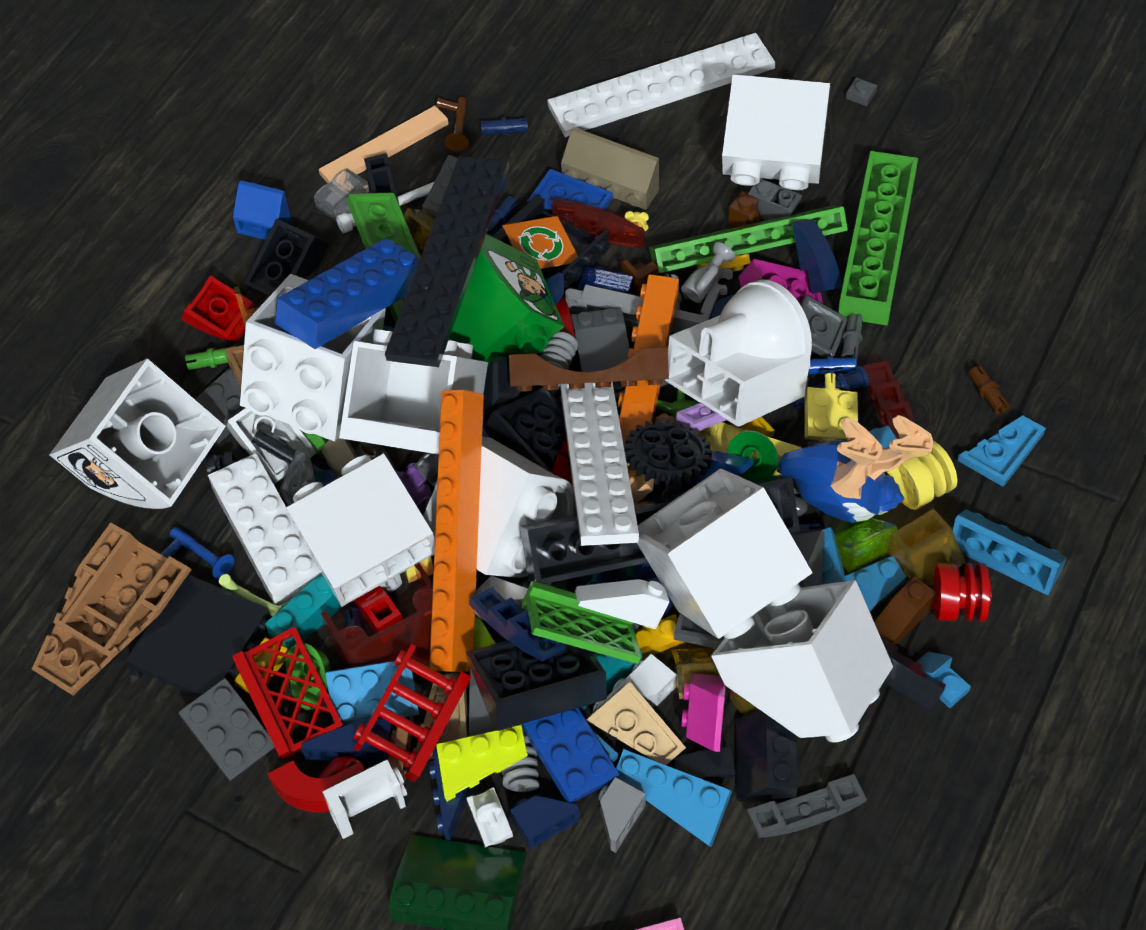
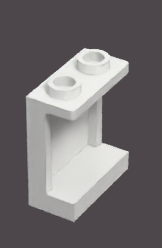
(362, 793)

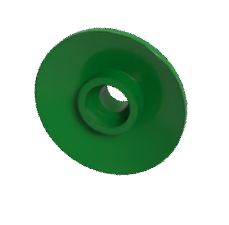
(743, 446)

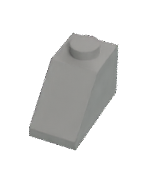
(619, 810)

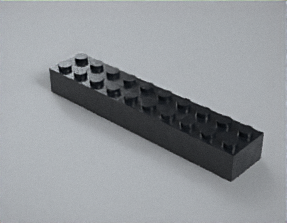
(555, 548)

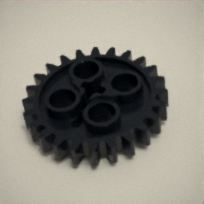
(650, 456)

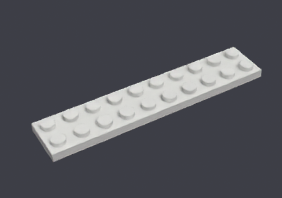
(660, 84)
(598, 466)

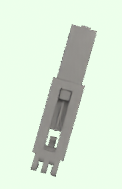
(598, 299)

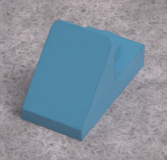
(938, 667)

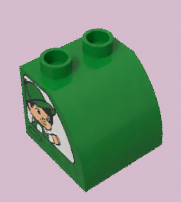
(505, 305)

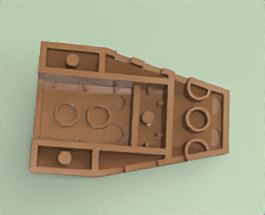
(112, 601)

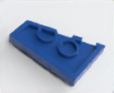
(571, 189)

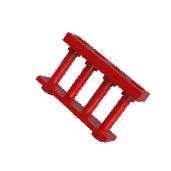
(439, 711)

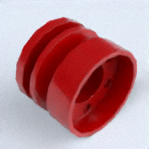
(965, 592)

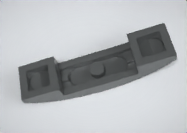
(807, 810)

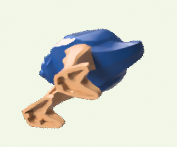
(850, 475)

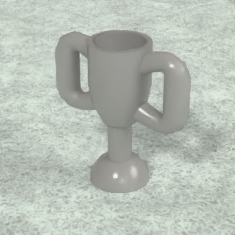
(702, 279)

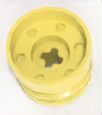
(925, 477)

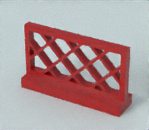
(264, 700)

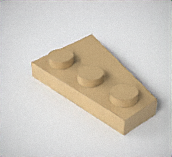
(636, 723)

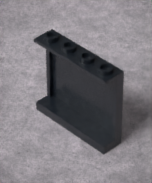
(585, 244)
(198, 636)

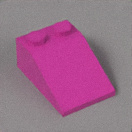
(792, 279)

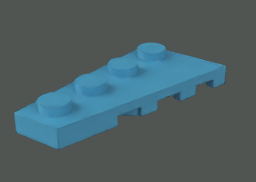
(682, 797)

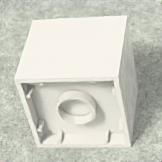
(291, 378)
(402, 401)
(723, 554)

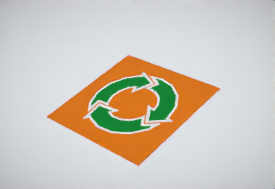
(543, 240)

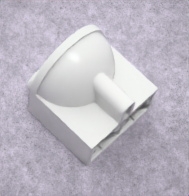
(747, 356)
(511, 496)
(362, 528)

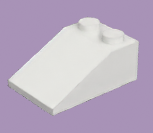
(247, 423)

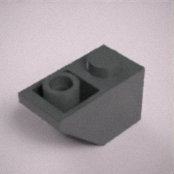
(774, 200)

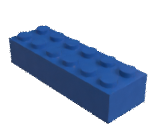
(347, 293)

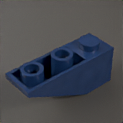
(450, 810)

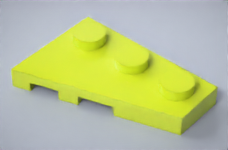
(475, 757)

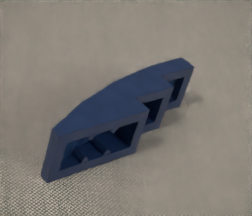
(513, 624)

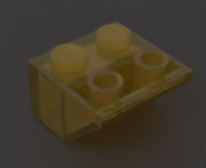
(923, 545)

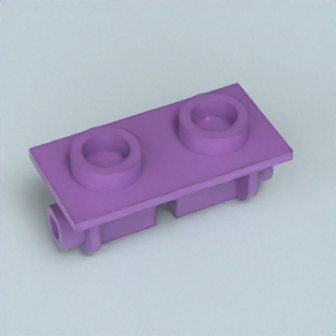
(414, 485)

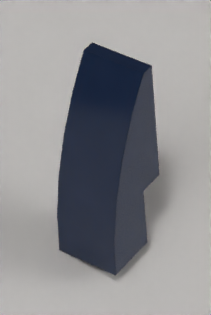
(816, 257)

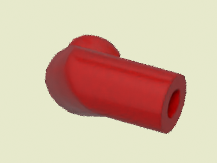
(337, 765)

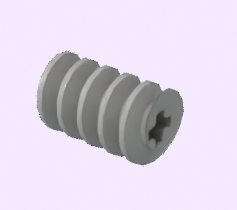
(560, 350)
(521, 774)

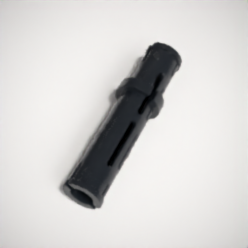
(279, 449)

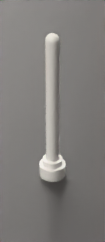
(346, 221)

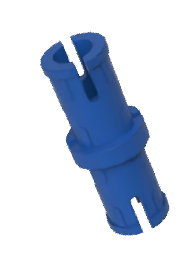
(832, 365)

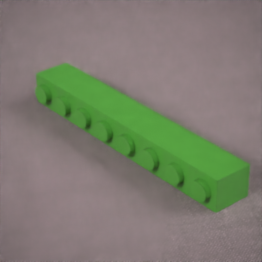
(744, 238)

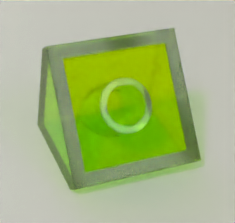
(864, 543)

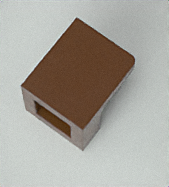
(639, 272)

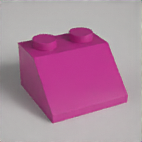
(705, 710)

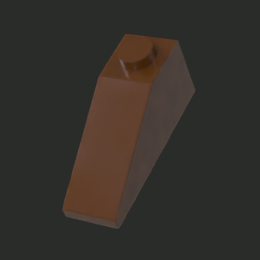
(905, 611)

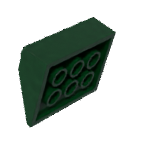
(456, 885)

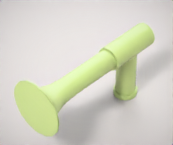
(229, 585)

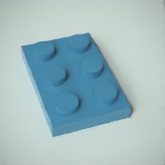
(359, 689)

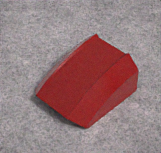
(217, 311)

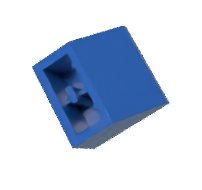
(258, 209)

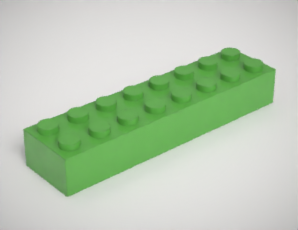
(878, 237)

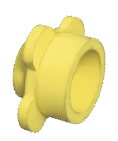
(638, 218)

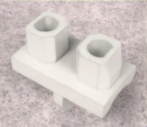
(489, 818)

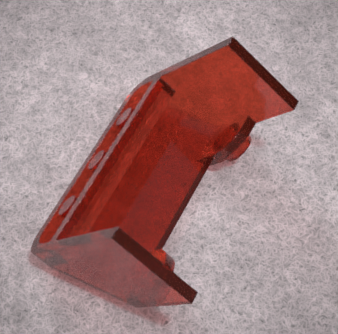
(384, 646)

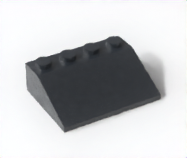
(531, 428)
(524, 689)

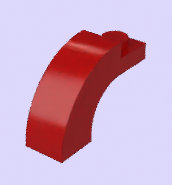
(304, 791)

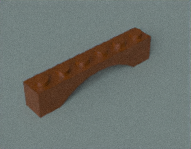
(532, 370)

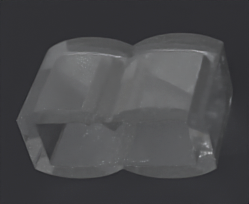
(333, 196)

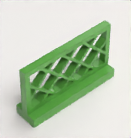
(551, 603)

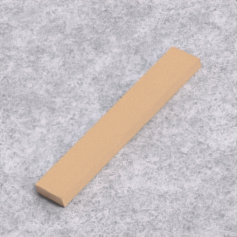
(389, 143)

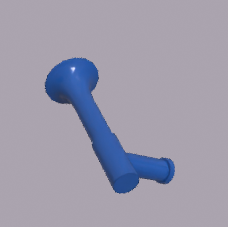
(220, 565)

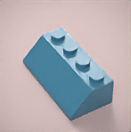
(1008, 551)

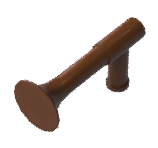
(456, 141)

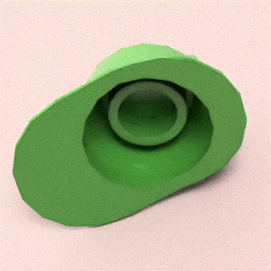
(300, 671)

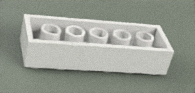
(264, 528)

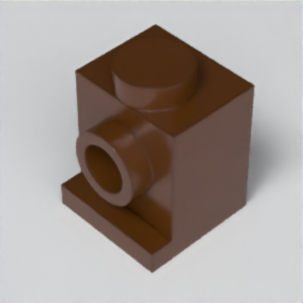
(744, 211)

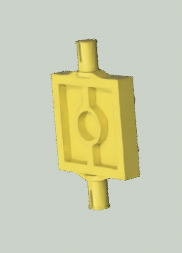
(826, 410)

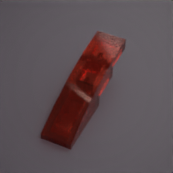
(597, 221)
(887, 394)

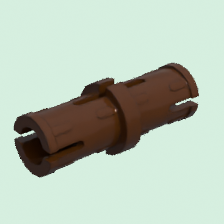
(989, 389)

